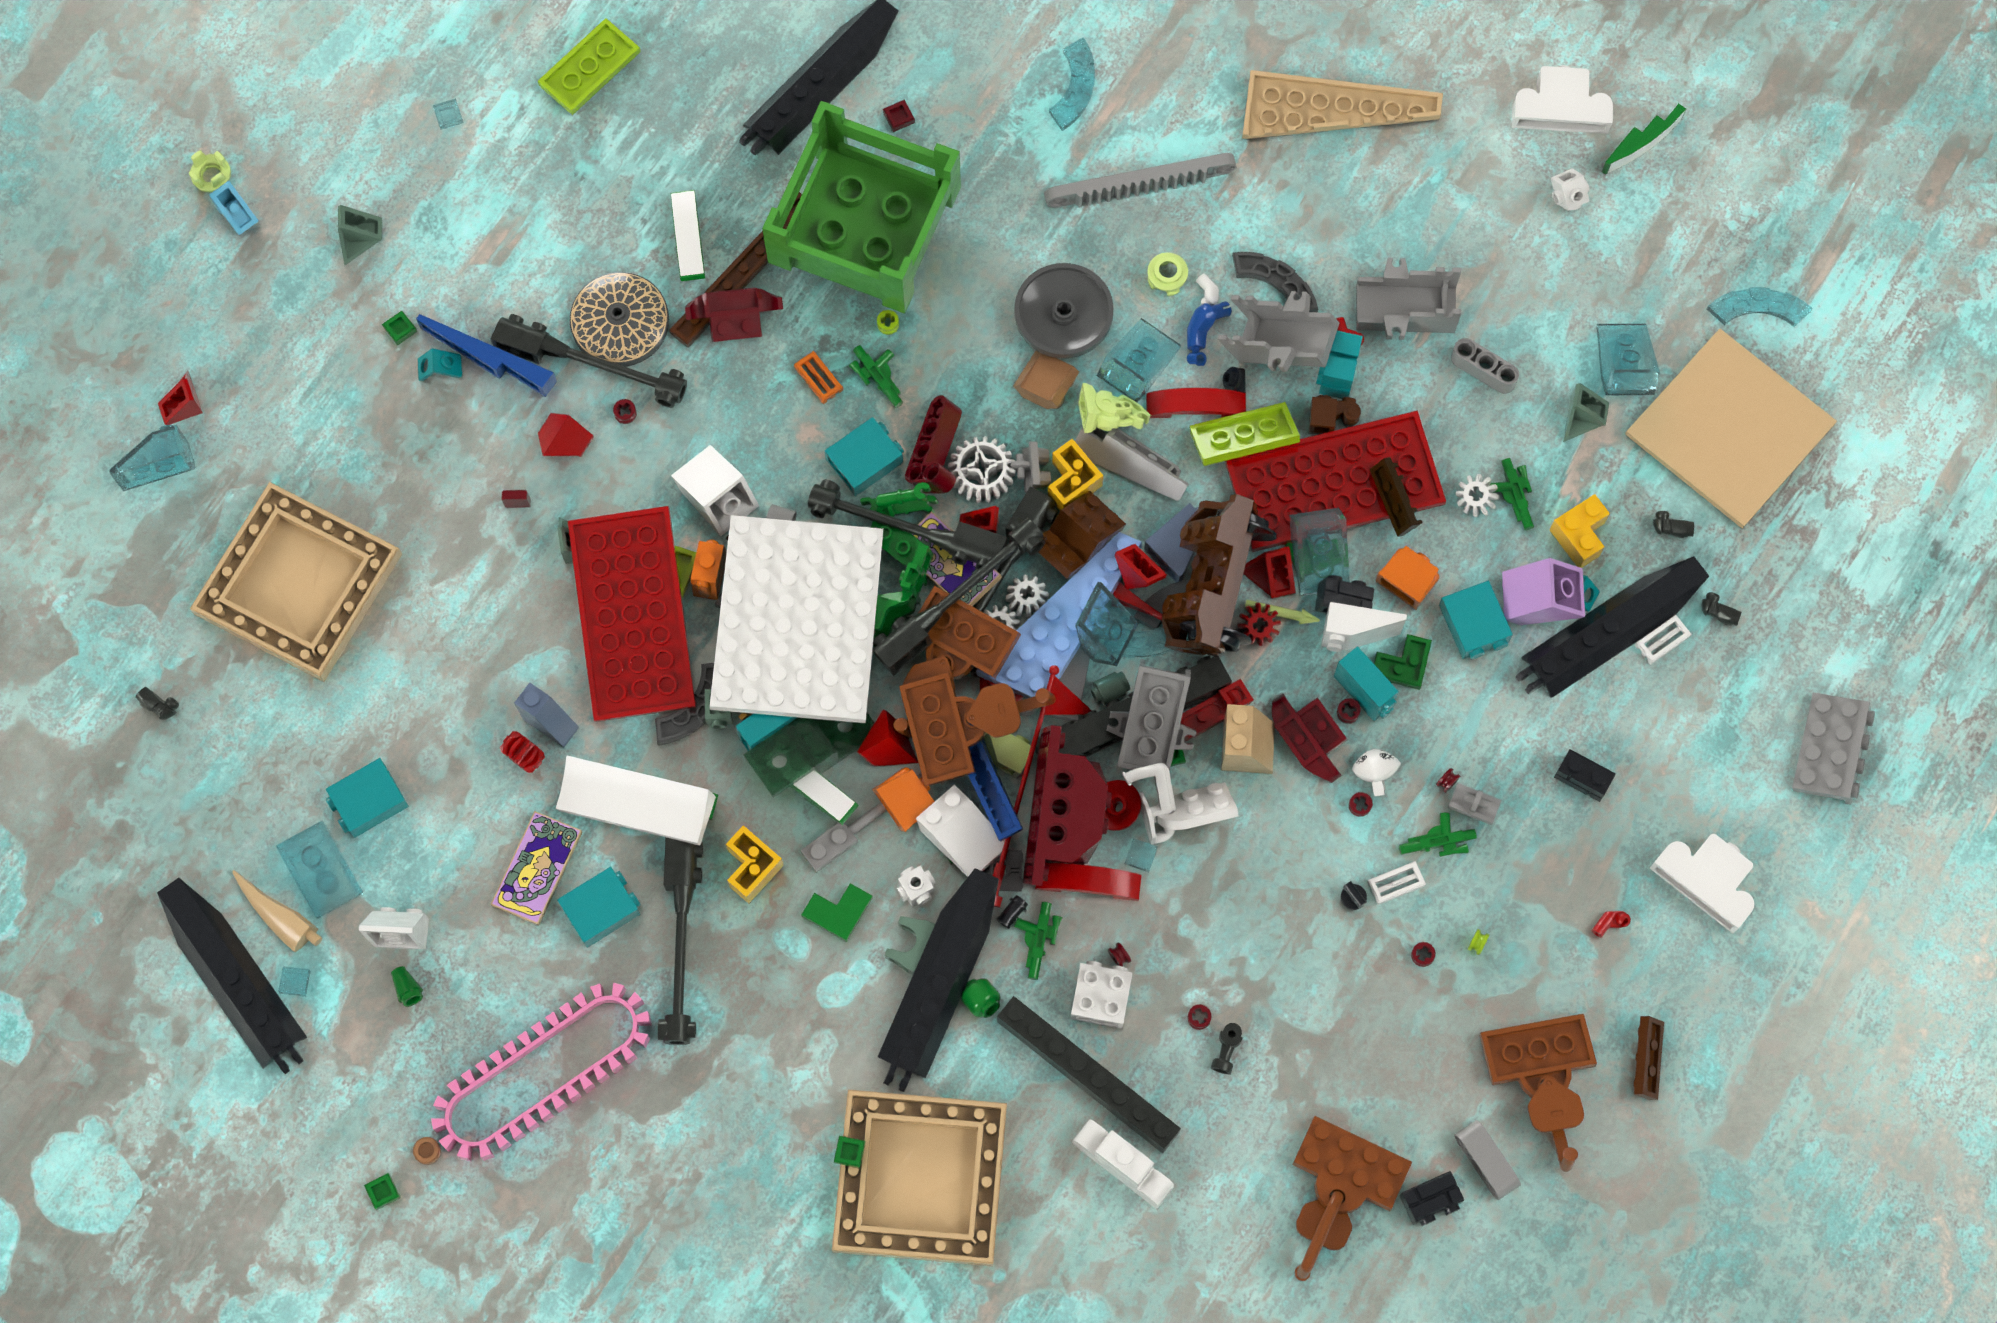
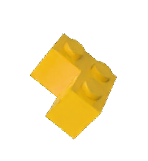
(1077, 473)
(1576, 529)
(757, 866)

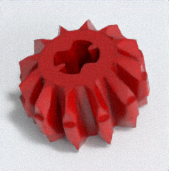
(1265, 629)
(522, 752)

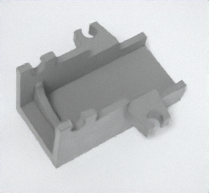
(1408, 301)
(1282, 333)
(1154, 719)

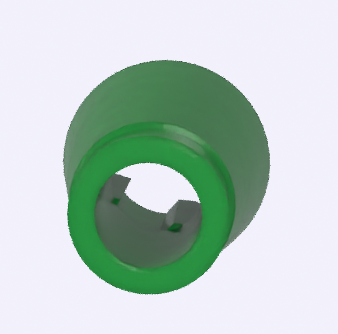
(406, 987)

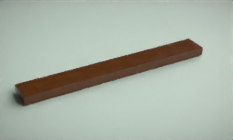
(736, 276)

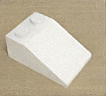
(1357, 626)
(960, 831)
(396, 929)

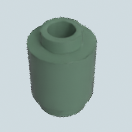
(1110, 687)

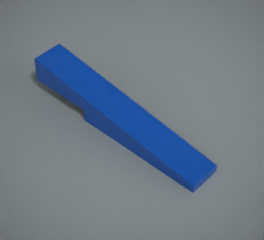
(490, 357)
(993, 793)

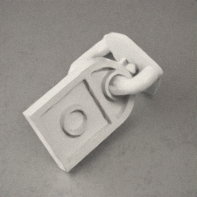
(1180, 810)

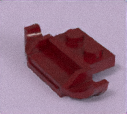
(733, 312)
(1309, 734)

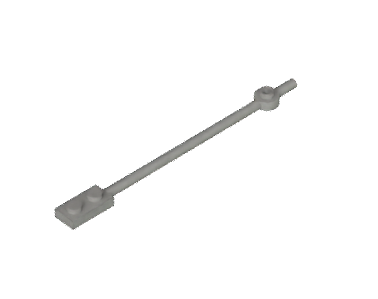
(841, 838)

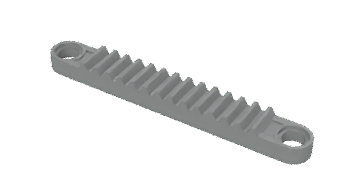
(1140, 180)

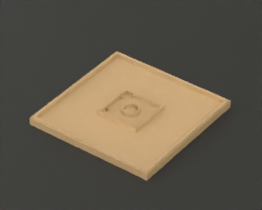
(1731, 428)

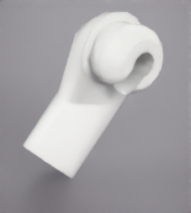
(1211, 290)

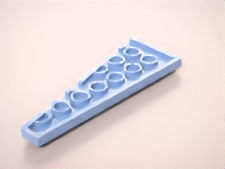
(1050, 632)

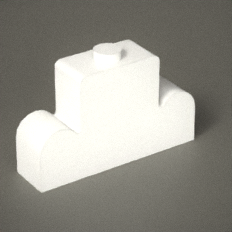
(1562, 103)
(1709, 878)
(1124, 1162)

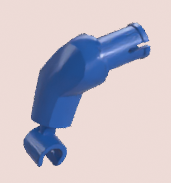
(1199, 325)

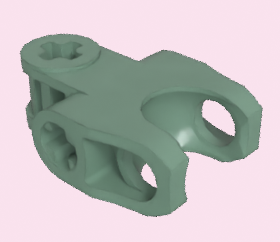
(909, 960)

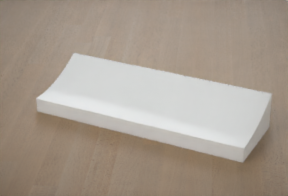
(635, 800)

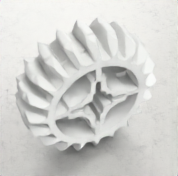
(990, 466)

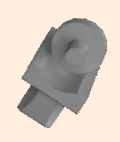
(1028, 466)
(1474, 804)

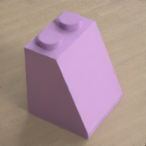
(1543, 592)

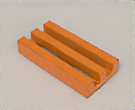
(830, 393)

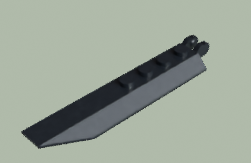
(820, 79)
(1612, 627)
(231, 975)
(940, 978)

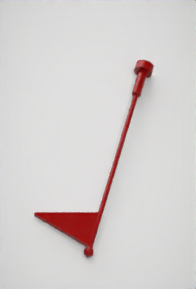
(1066, 704)

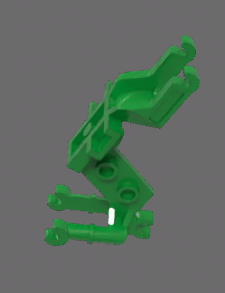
(906, 550)

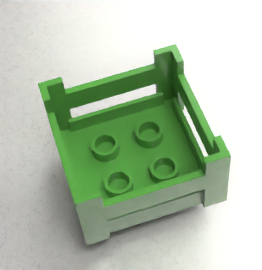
(861, 213)

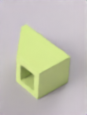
(1008, 752)

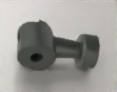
(1230, 1039)

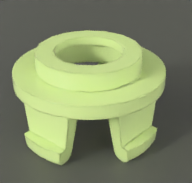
(203, 162)
(1172, 284)

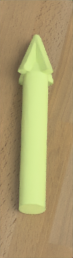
(1301, 616)

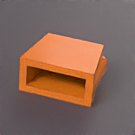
(708, 569)
(1409, 576)
(904, 797)

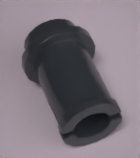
(1012, 911)

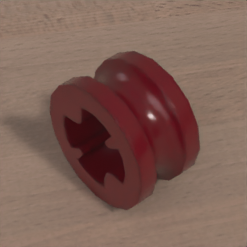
(623, 404)
(1344, 717)
(1448, 780)
(1368, 802)
(1418, 947)
(1119, 955)
(1195, 1023)

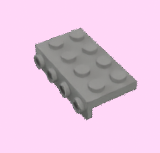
(1833, 747)

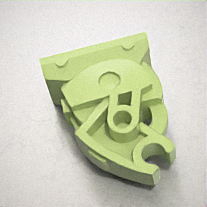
(1107, 411)

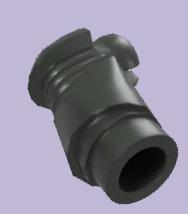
(1677, 528)
(1721, 612)
(154, 703)

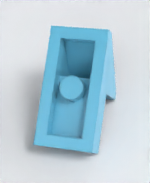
(233, 207)

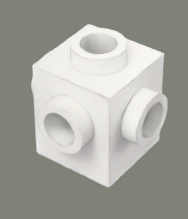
(1570, 189)
(916, 895)

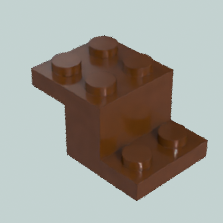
(1079, 534)

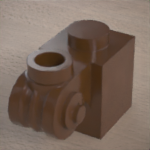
(1326, 410)

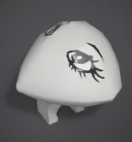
(1376, 767)

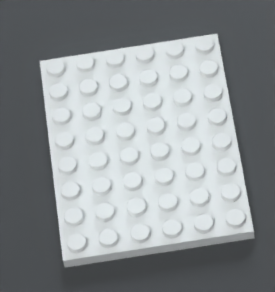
(797, 619)

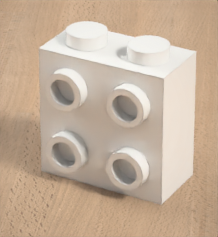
(1101, 994)

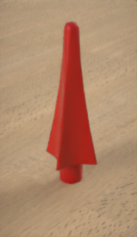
(1132, 601)

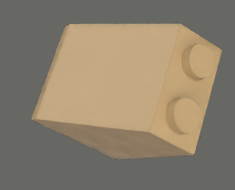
(1247, 740)

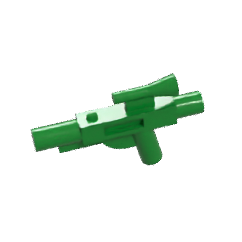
(878, 371)
(1513, 491)
(1440, 837)
(1036, 935)

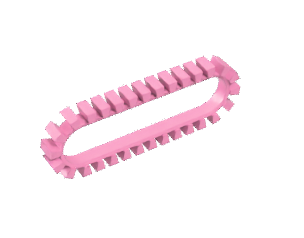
(465, 1151)

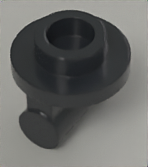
(1235, 379)
(1353, 896)

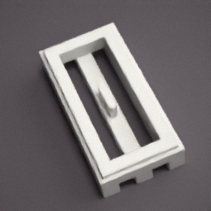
(1647, 651)
(1416, 875)

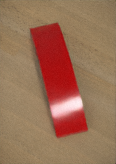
(1195, 402)
(1212, 711)
(1092, 880)

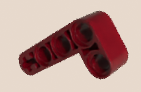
(933, 447)

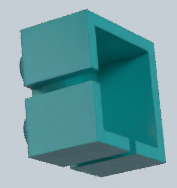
(1339, 372)

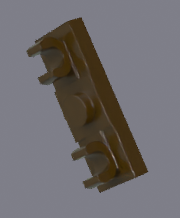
(1394, 496)

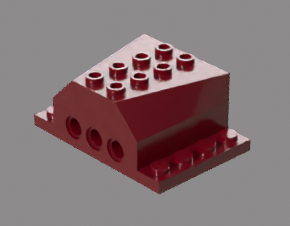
(1065, 808)

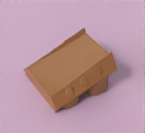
(1046, 380)

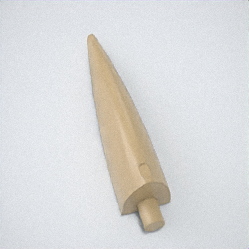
(286, 923)

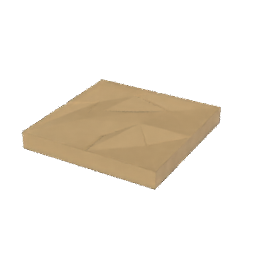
(296, 581)
(923, 1178)

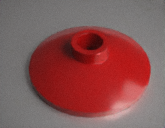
(1131, 802)

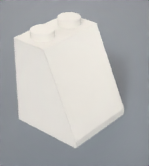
(715, 489)

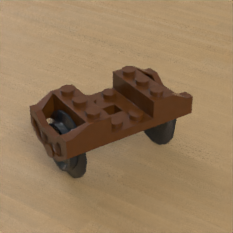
(1216, 577)

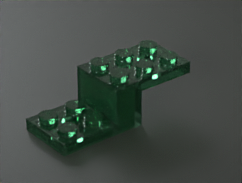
(807, 747)

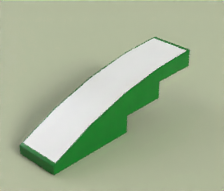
(1639, 142)
(687, 235)
(822, 794)

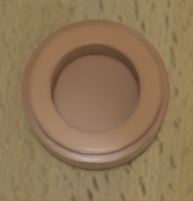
(427, 1150)

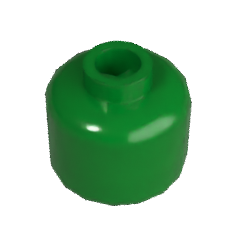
(981, 998)

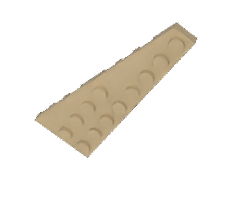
(1302, 104)

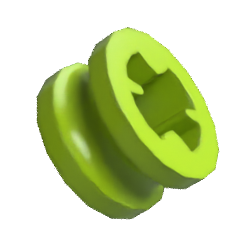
(882, 318)
(1478, 941)

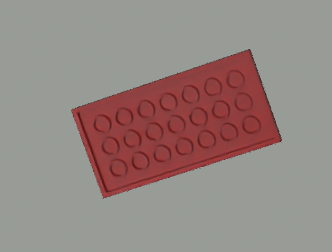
(1335, 473)
(631, 614)

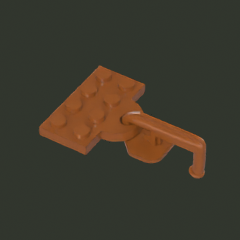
(966, 639)
(942, 722)
(1545, 1055)
(1352, 1172)

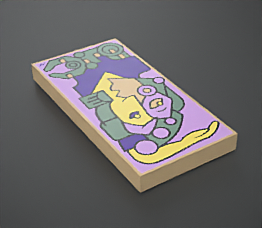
(947, 573)
(536, 868)

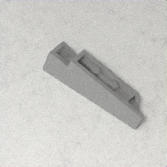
(1132, 460)

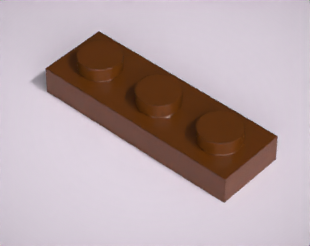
(1649, 1058)

